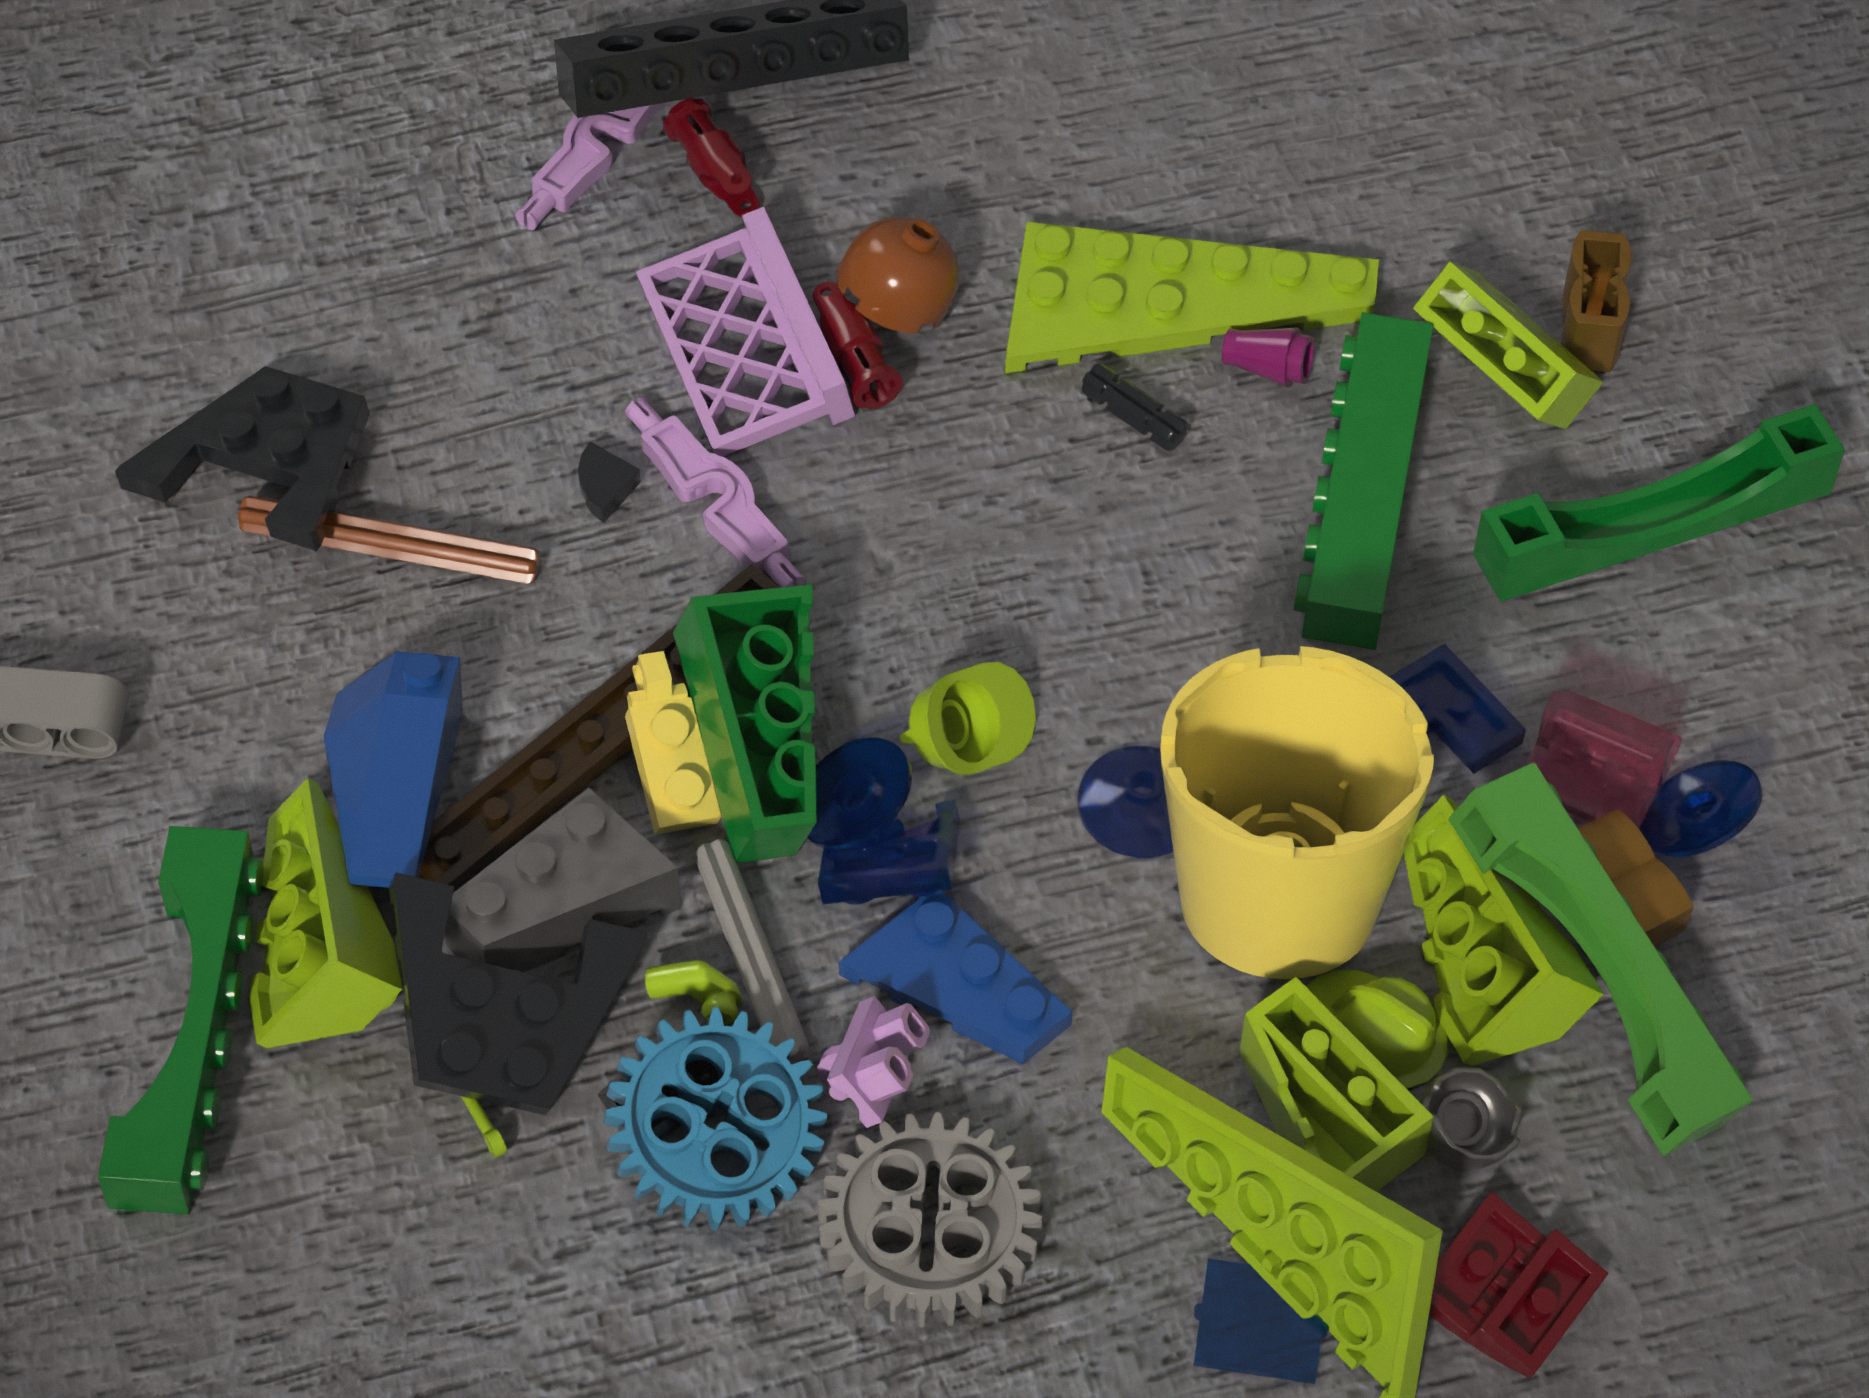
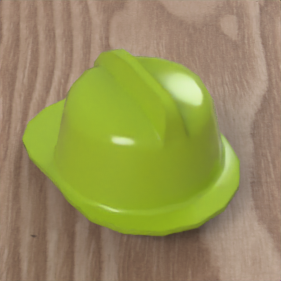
(972, 719)
(1389, 1020)

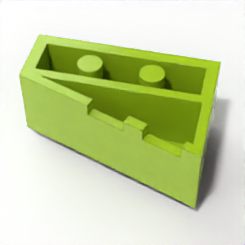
(1330, 1089)

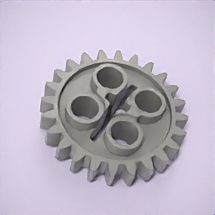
(867, 1214)

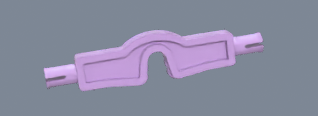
(581, 160)
(697, 473)

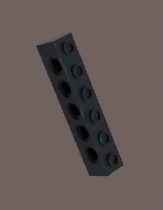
(727, 52)

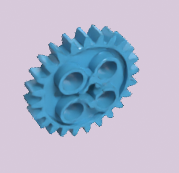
(684, 1169)

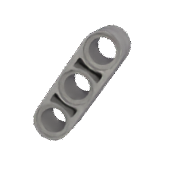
(60, 712)

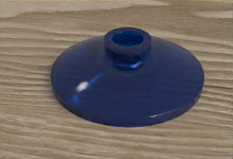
(859, 792)
(1702, 808)
(1119, 815)

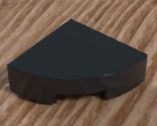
(605, 480)

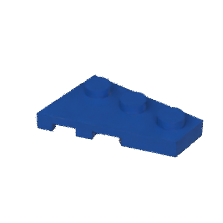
(958, 972)

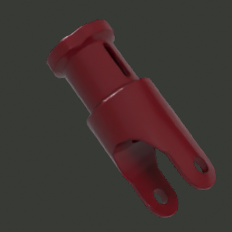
(712, 154)
(856, 349)

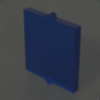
(1253, 1328)

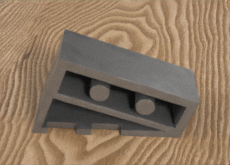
(554, 881)

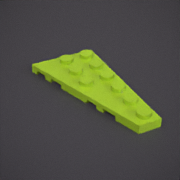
(1160, 293)
(1293, 1218)

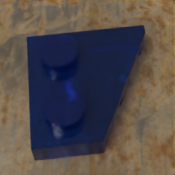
(894, 861)

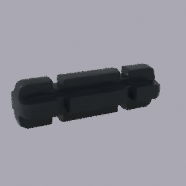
(1134, 407)

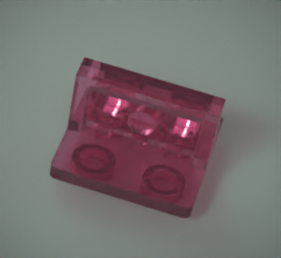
(1601, 757)

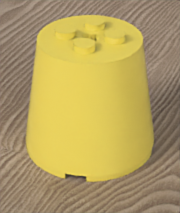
(1290, 805)

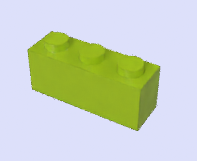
(1508, 345)

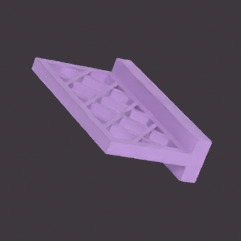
(795, 330)

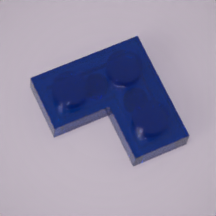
(1460, 708)

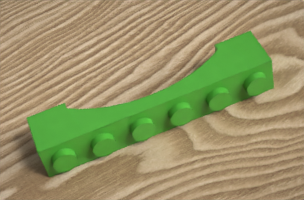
(1679, 1069)

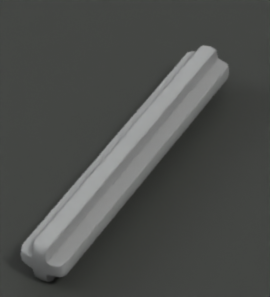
(750, 946)

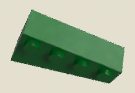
(754, 711)

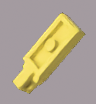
(669, 750)

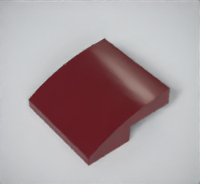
(1511, 1286)

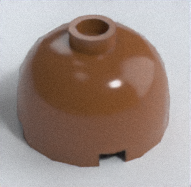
(900, 273)

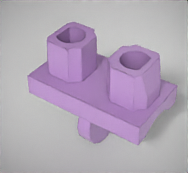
(874, 1058)

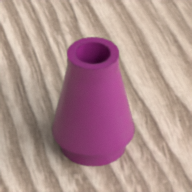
(1274, 354)

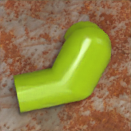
(700, 982)

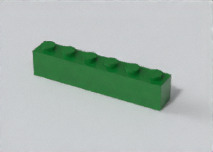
(1366, 482)

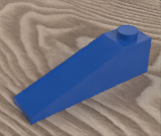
(390, 761)

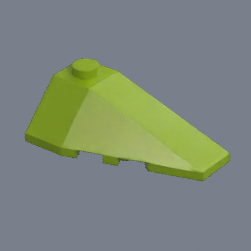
(324, 939)
(1495, 953)

